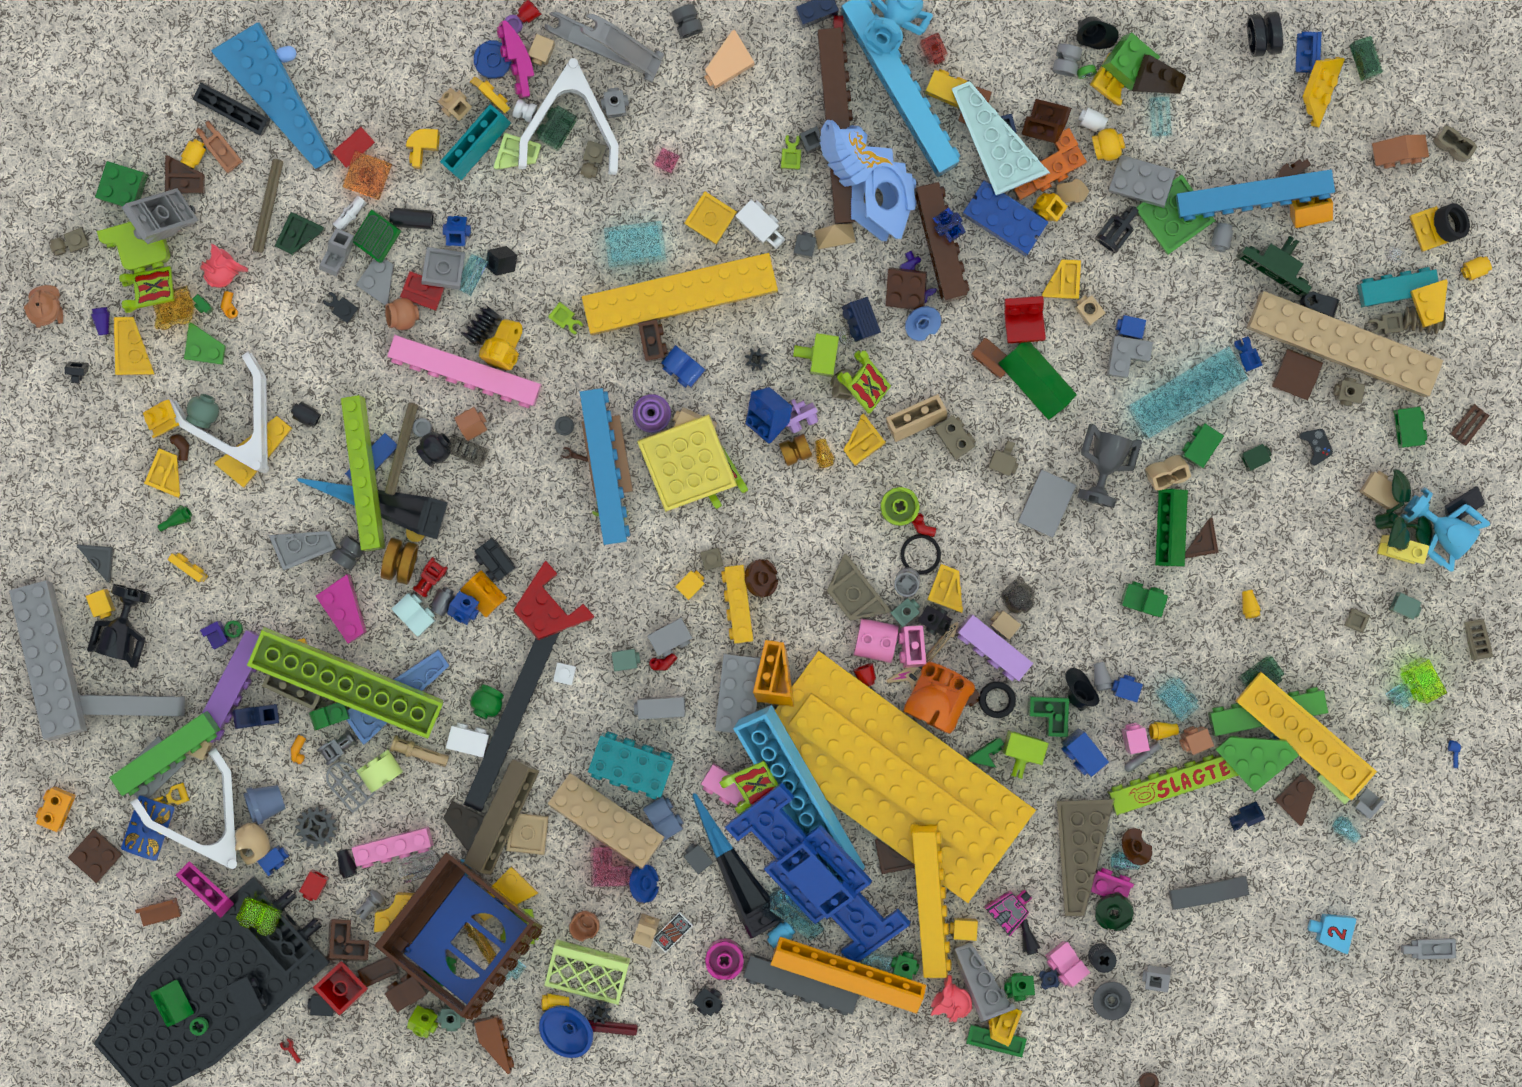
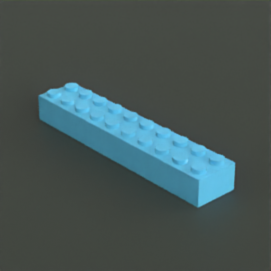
(903, 92)
(768, 741)

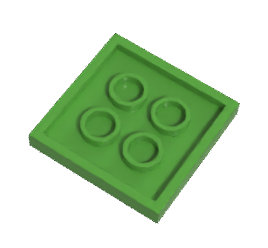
(1165, 223)

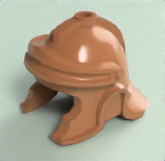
(48, 307)

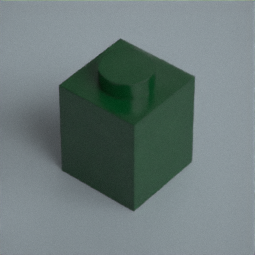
(1256, 457)

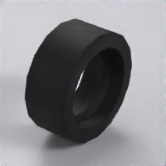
(1460, 219)
(1011, 702)

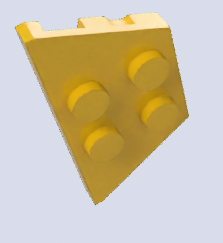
(1320, 87)

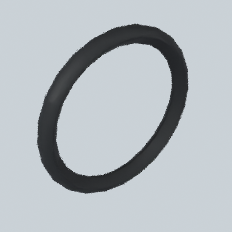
(928, 538)

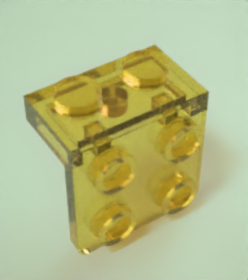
(175, 312)

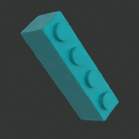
(475, 142)
(1394, 288)

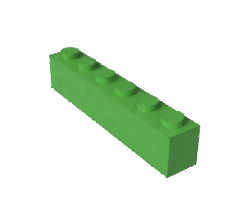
(1238, 719)
(165, 753)

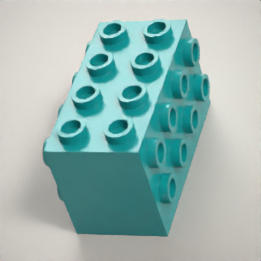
(631, 765)

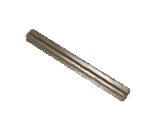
(267, 206)
(401, 448)

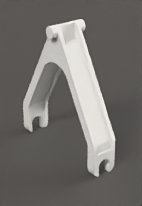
(572, 81)
(254, 452)
(224, 849)

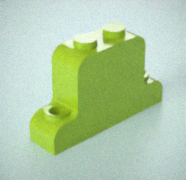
(133, 252)

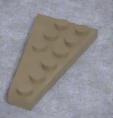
(1081, 840)

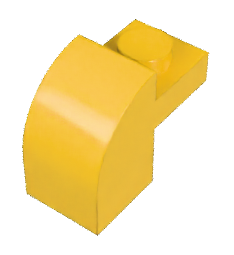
(422, 140)

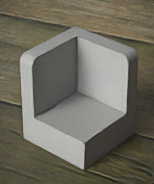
(1368, 803)

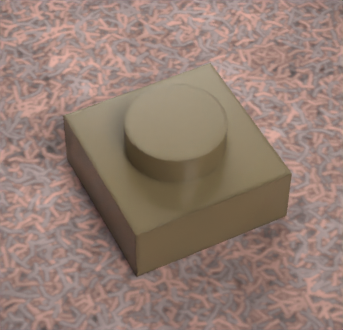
(711, 559)

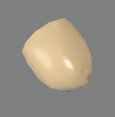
(252, 837)

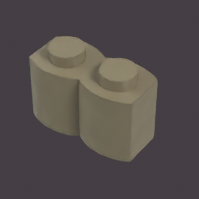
(1458, 147)

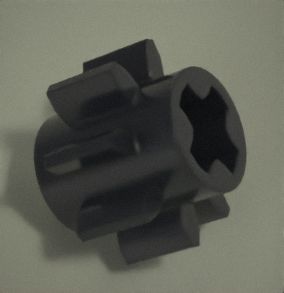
(751, 358)
(595, 1010)

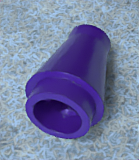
(101, 320)

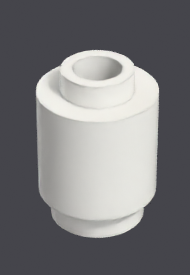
(1092, 120)

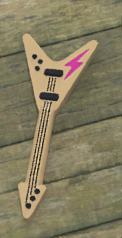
(913, 674)

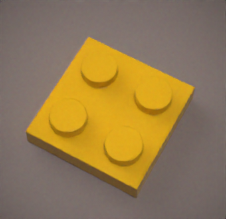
(710, 217)

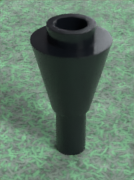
(1029, 942)

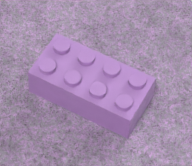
(998, 651)

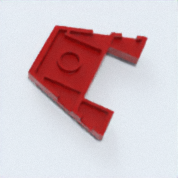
(542, 613)

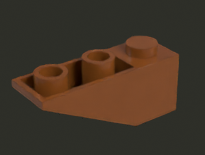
(491, 1038)

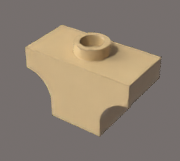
(646, 930)

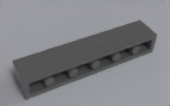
(759, 970)

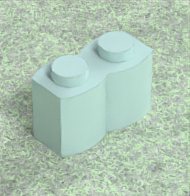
(414, 614)

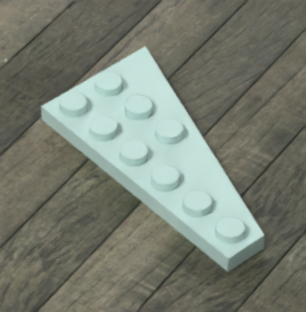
(999, 147)

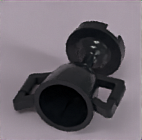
(119, 635)

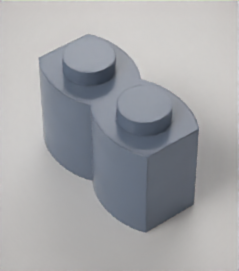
(663, 818)

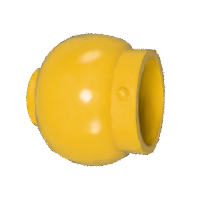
(1108, 144)

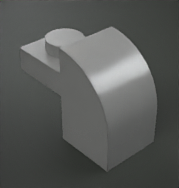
(337, 253)

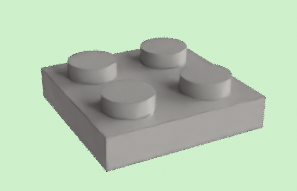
(443, 268)

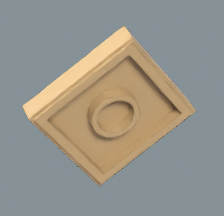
(528, 834)

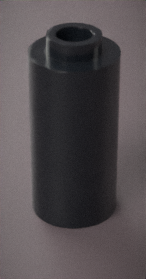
(412, 218)

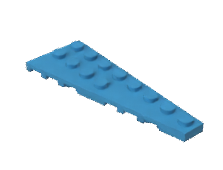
(260, 72)

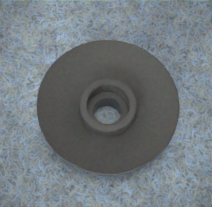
(1114, 1010)

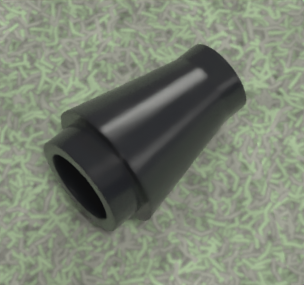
(346, 864)

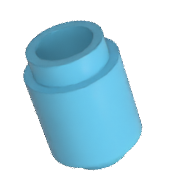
(781, 930)

